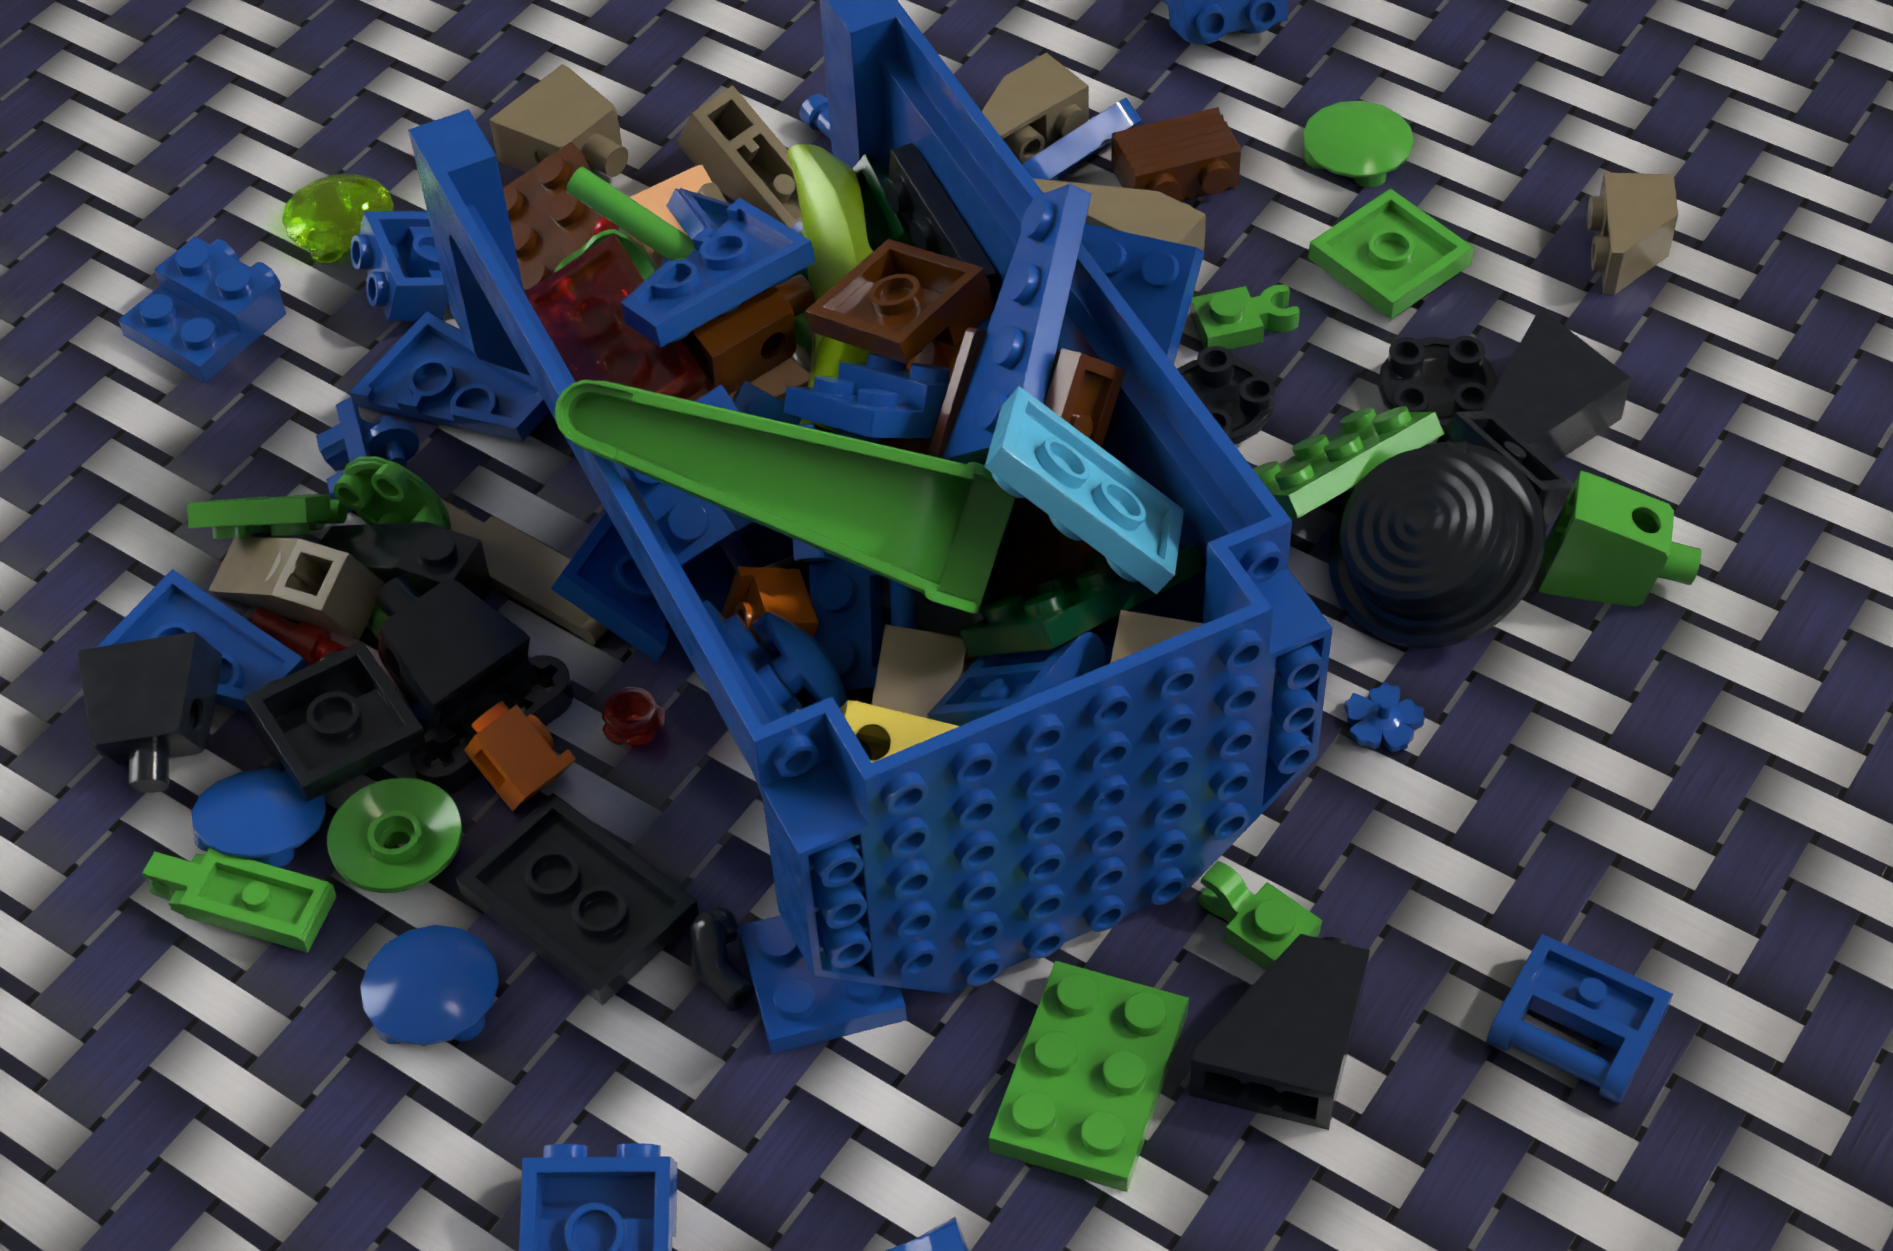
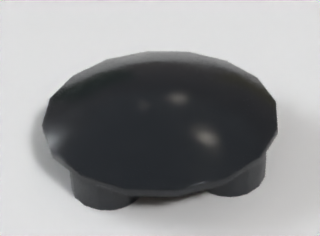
(1437, 376)
(1231, 391)

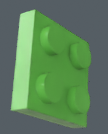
(1390, 253)

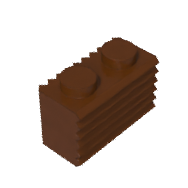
(1178, 156)

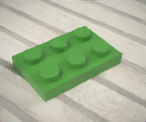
(1337, 462)
(1089, 1076)

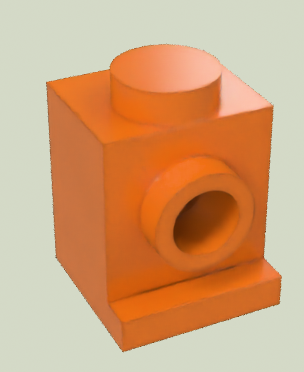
(773, 590)
(515, 753)

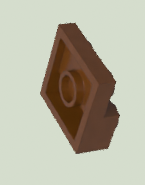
(903, 302)

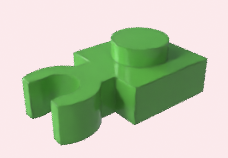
(1237, 320)

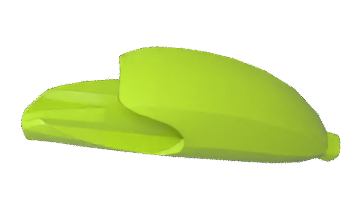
(837, 229)

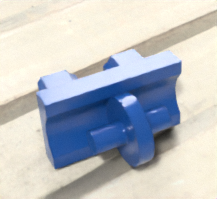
(355, 437)

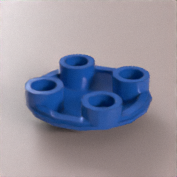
(801, 659)
(256, 816)
(430, 986)

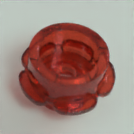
(631, 705)

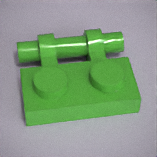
(266, 514)

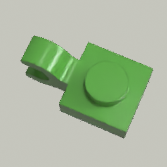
(1260, 923)

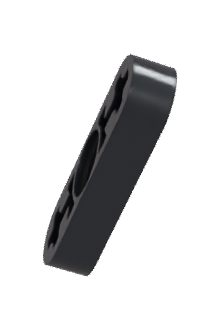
(512, 689)

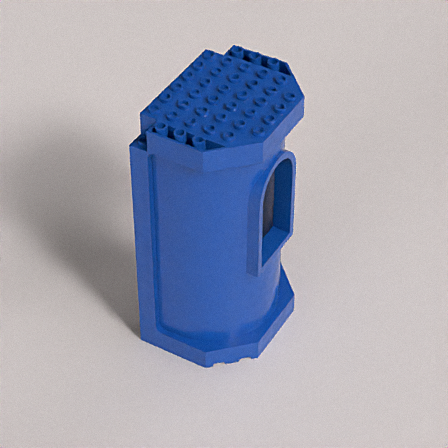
(1047, 809)

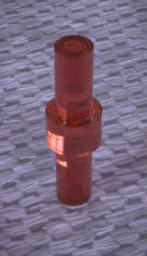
(304, 639)

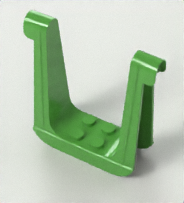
(862, 501)

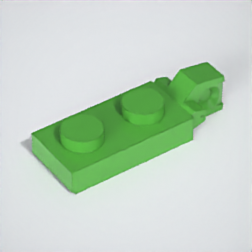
(243, 896)

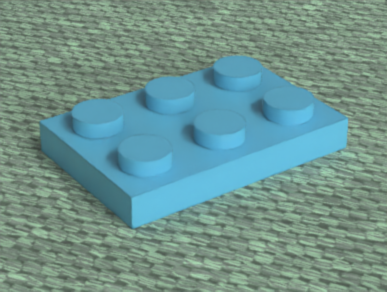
(1085, 491)

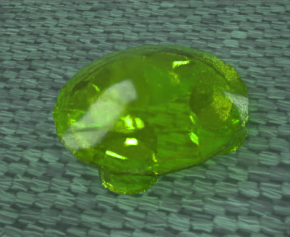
(331, 212)

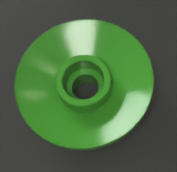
(390, 815)

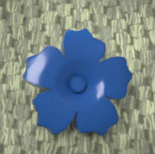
(1383, 718)

